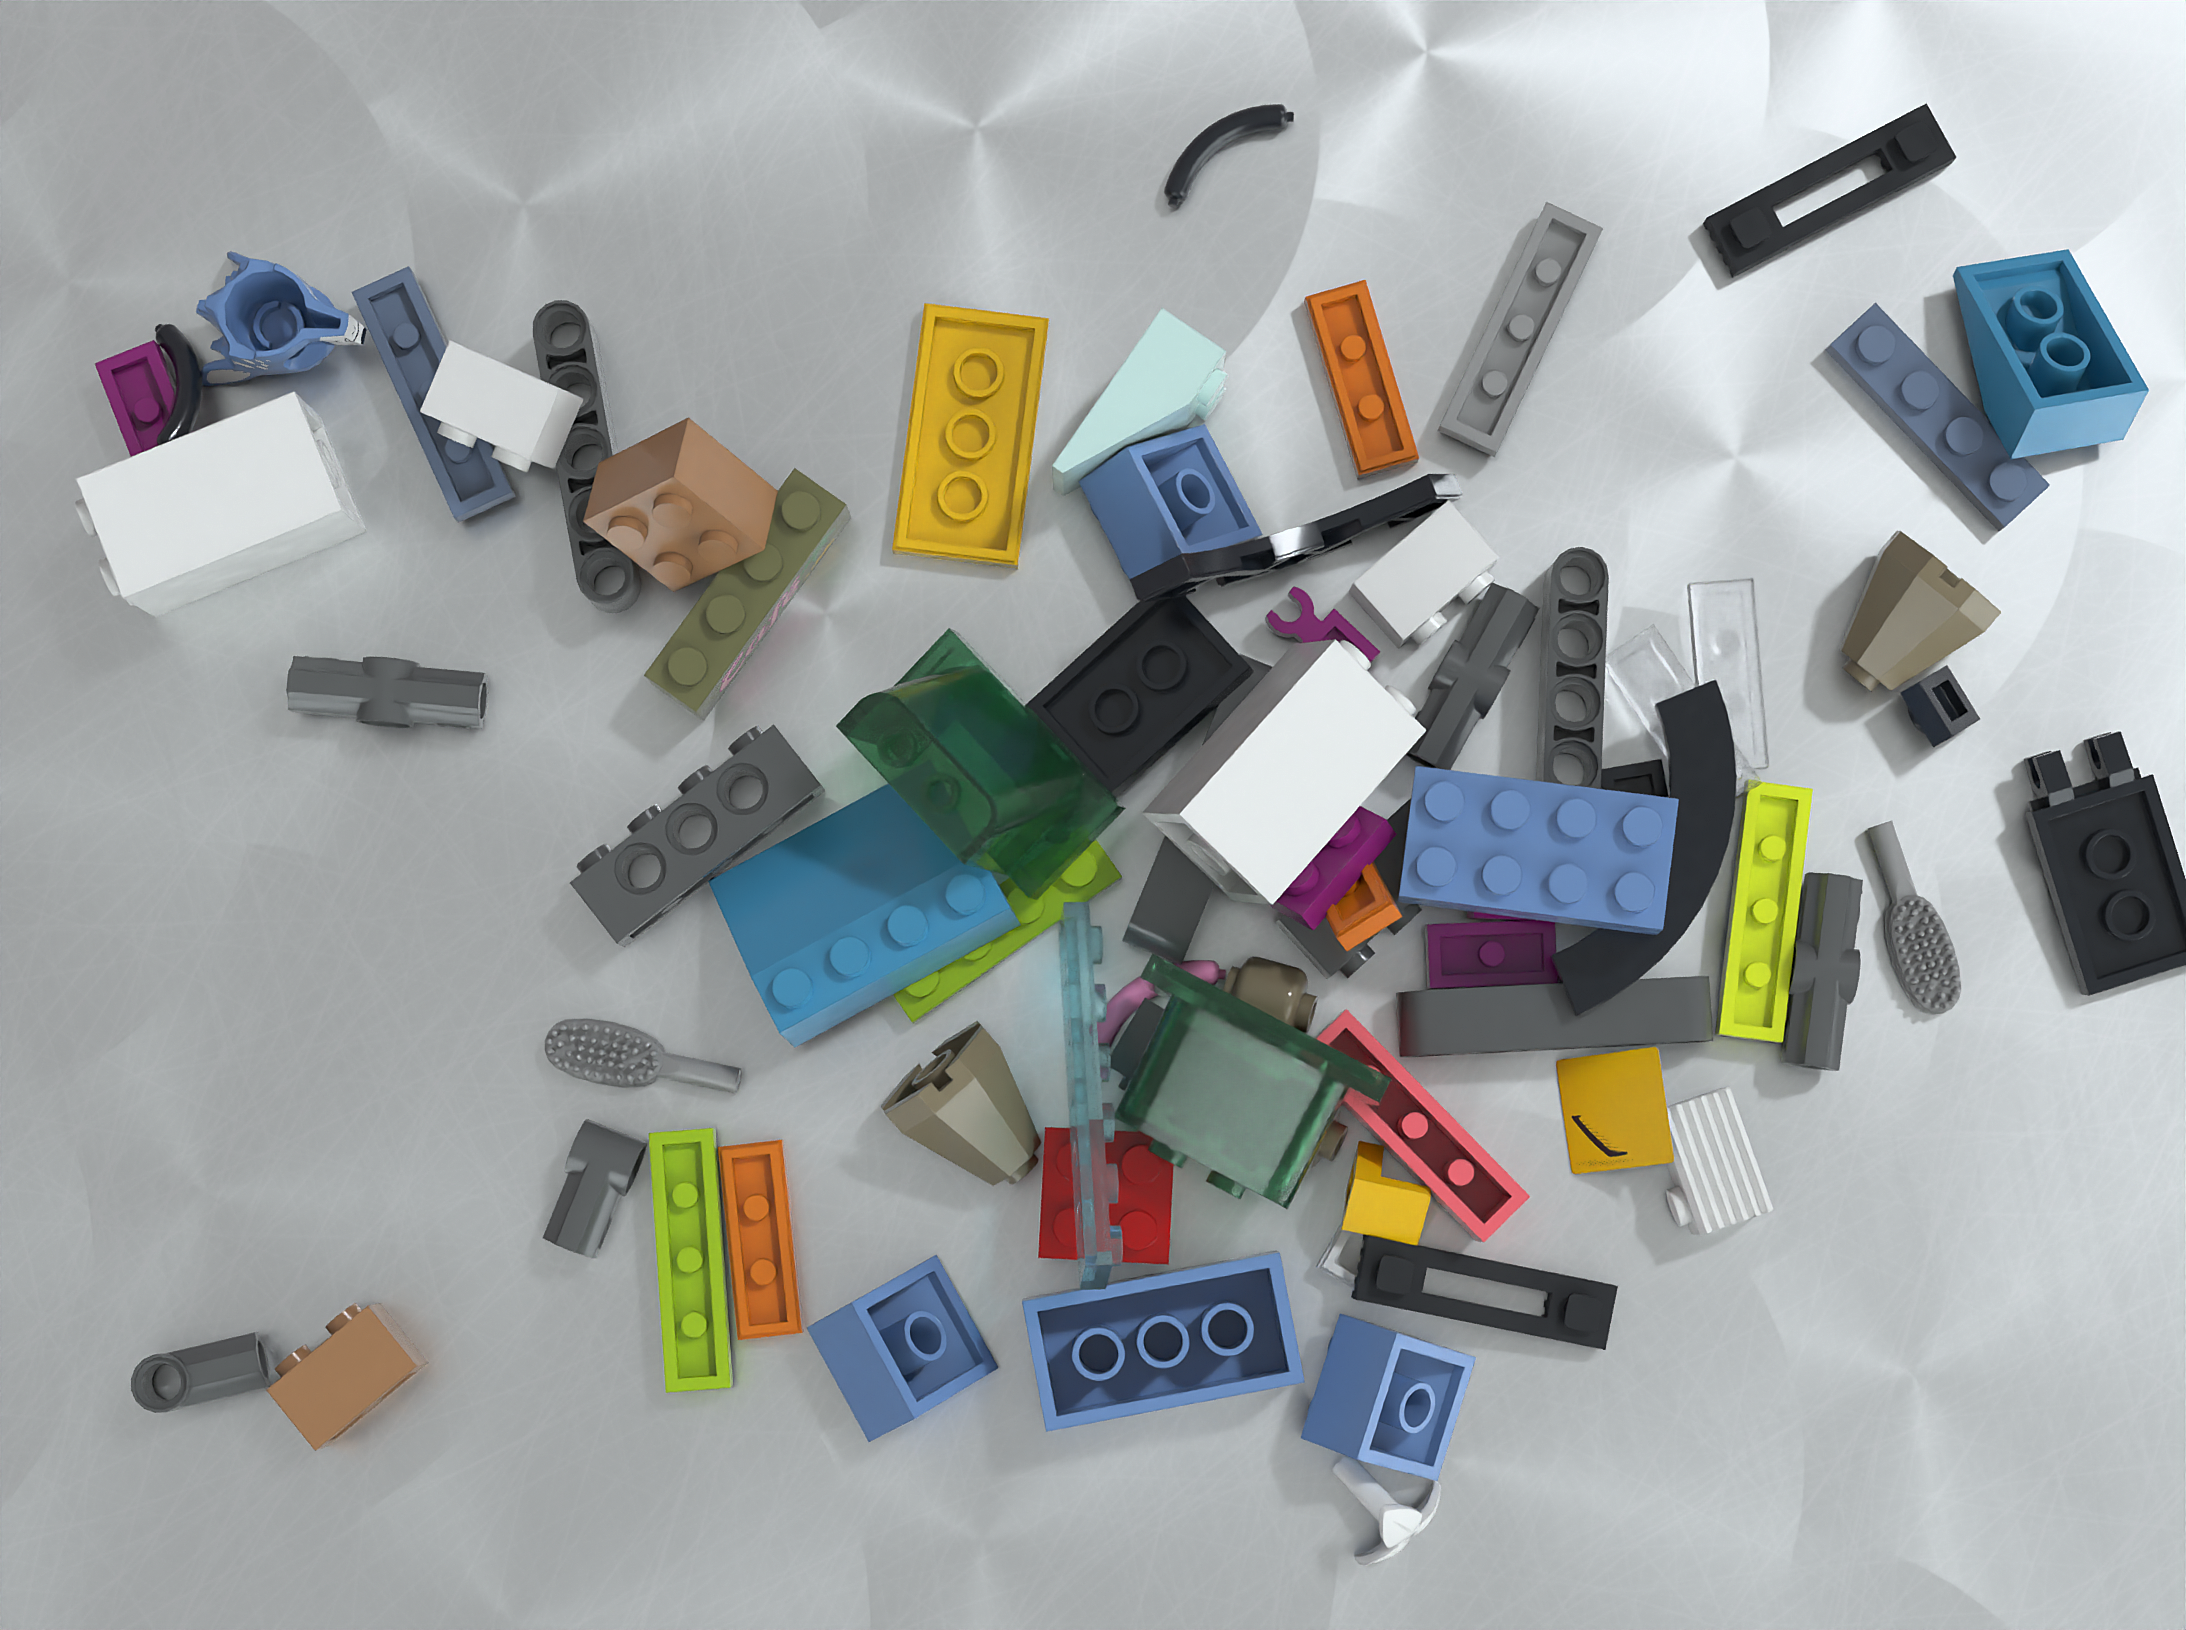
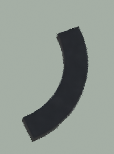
(1294, 546)
(1705, 783)

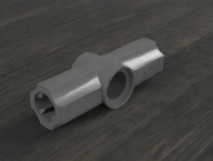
(1471, 676)
(387, 692)
(1822, 971)

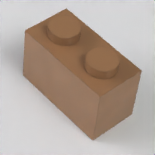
(346, 1374)

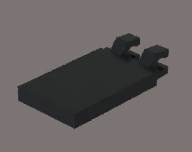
(1140, 689)
(2109, 866)

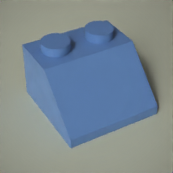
(1168, 500)
(902, 1348)
(1387, 1398)

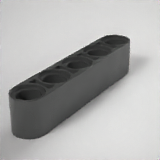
(591, 426)
(1565, 673)
(1175, 886)
(1543, 1018)

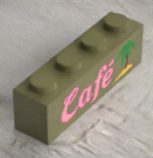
(748, 598)

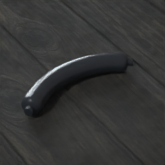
(1214, 138)
(188, 382)

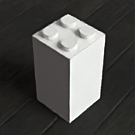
(218, 506)
(1286, 770)

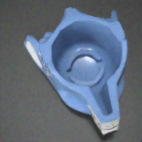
(271, 323)

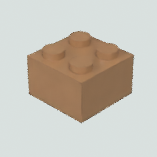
(681, 505)

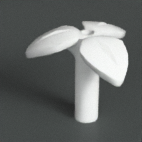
(1396, 1521)

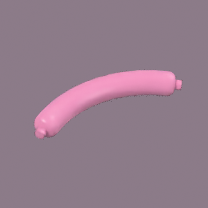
(1133, 994)

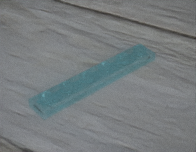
(1089, 1119)

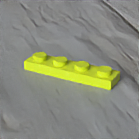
(1764, 912)

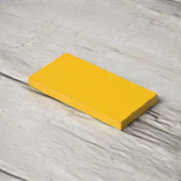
(970, 436)

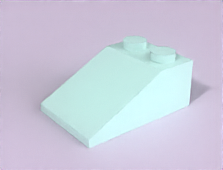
(1152, 395)

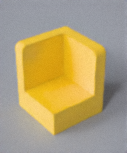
(1382, 1204)

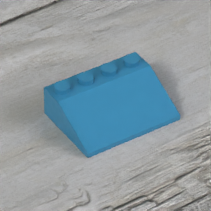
(855, 913)

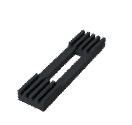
(1750, 229)
(1395, 1275)

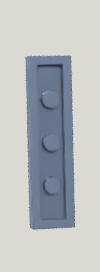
(412, 353)
(1936, 416)

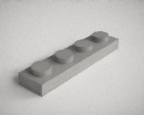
(1520, 329)

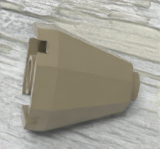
(1911, 616)
(968, 1109)

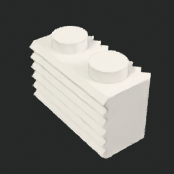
(1713, 1165)

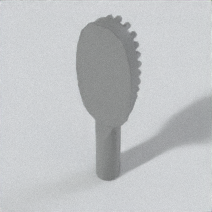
(1915, 932)
(627, 1057)

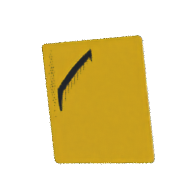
(1615, 1110)

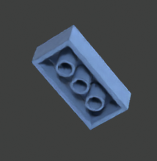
(1538, 850)
(1163, 1340)

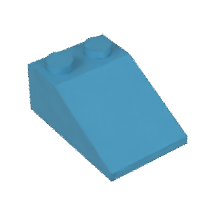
(2046, 355)

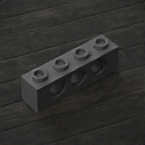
(734, 831)

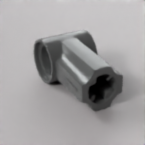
(599, 1172)
(205, 1372)

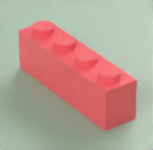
(1427, 1138)

